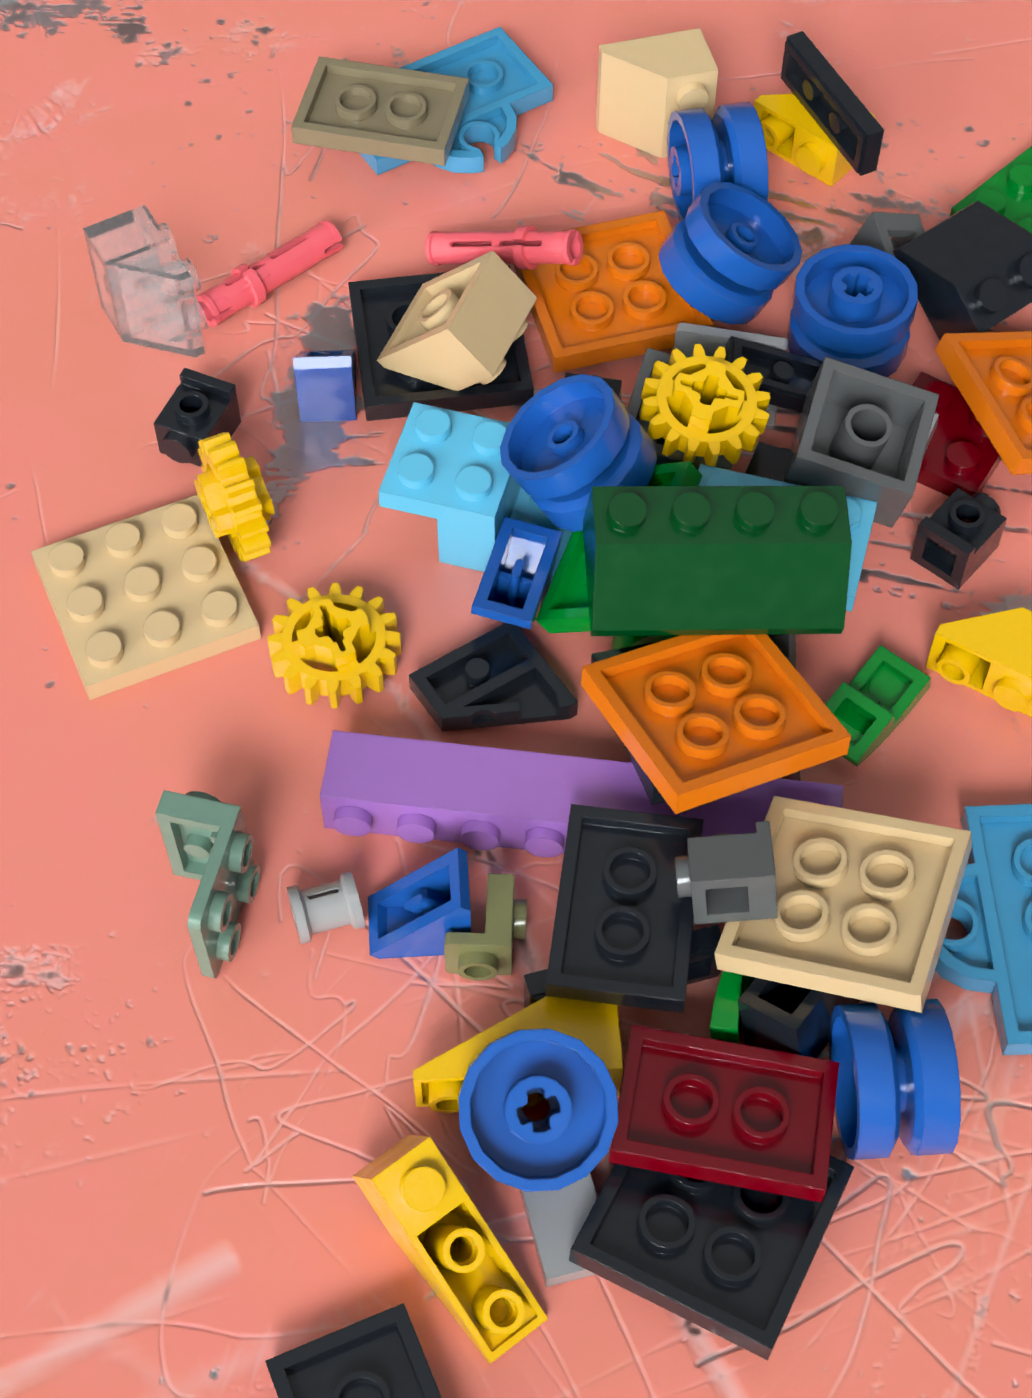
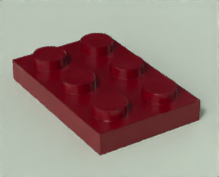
(726, 1113)

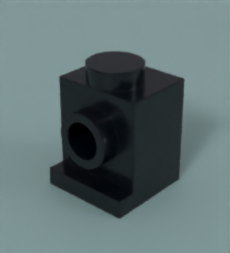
(195, 412)
(964, 526)

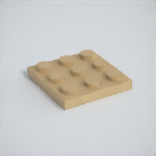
(145, 596)
(855, 904)

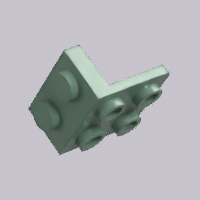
(211, 845)

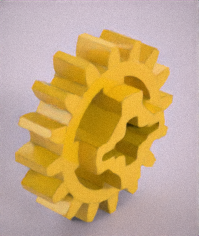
(704, 406)
(234, 496)
(334, 645)

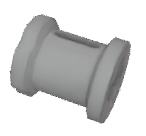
(325, 907)

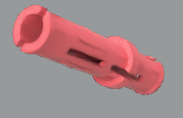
(523, 247)
(252, 282)

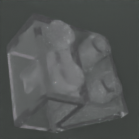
(146, 283)

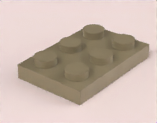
(381, 111)

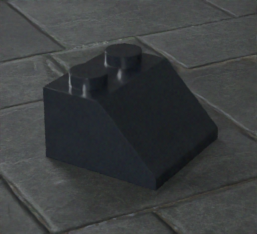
(970, 270)

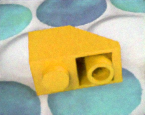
(798, 138)
(988, 656)

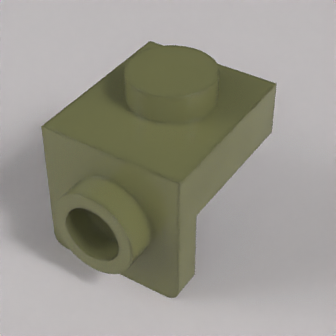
(489, 953)

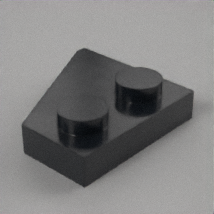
(492, 684)

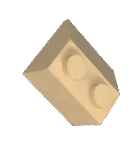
(648, 81)
(461, 325)

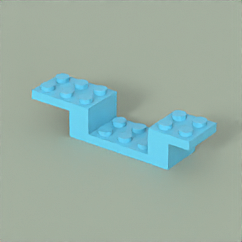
(453, 472)

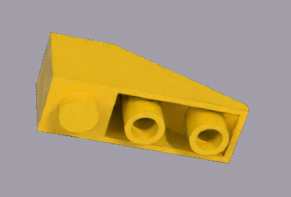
(593, 1023)
(450, 1244)

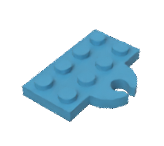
(500, 89)
(997, 914)

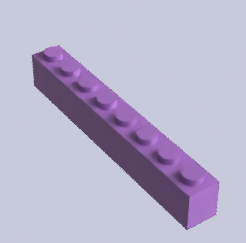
(506, 794)

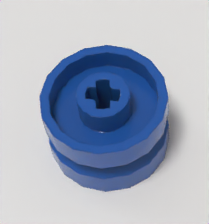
(715, 151)
(729, 253)
(853, 308)
(573, 440)
(895, 1080)
(544, 1151)

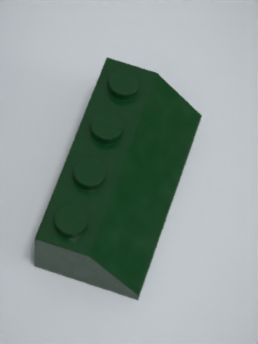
(716, 560)

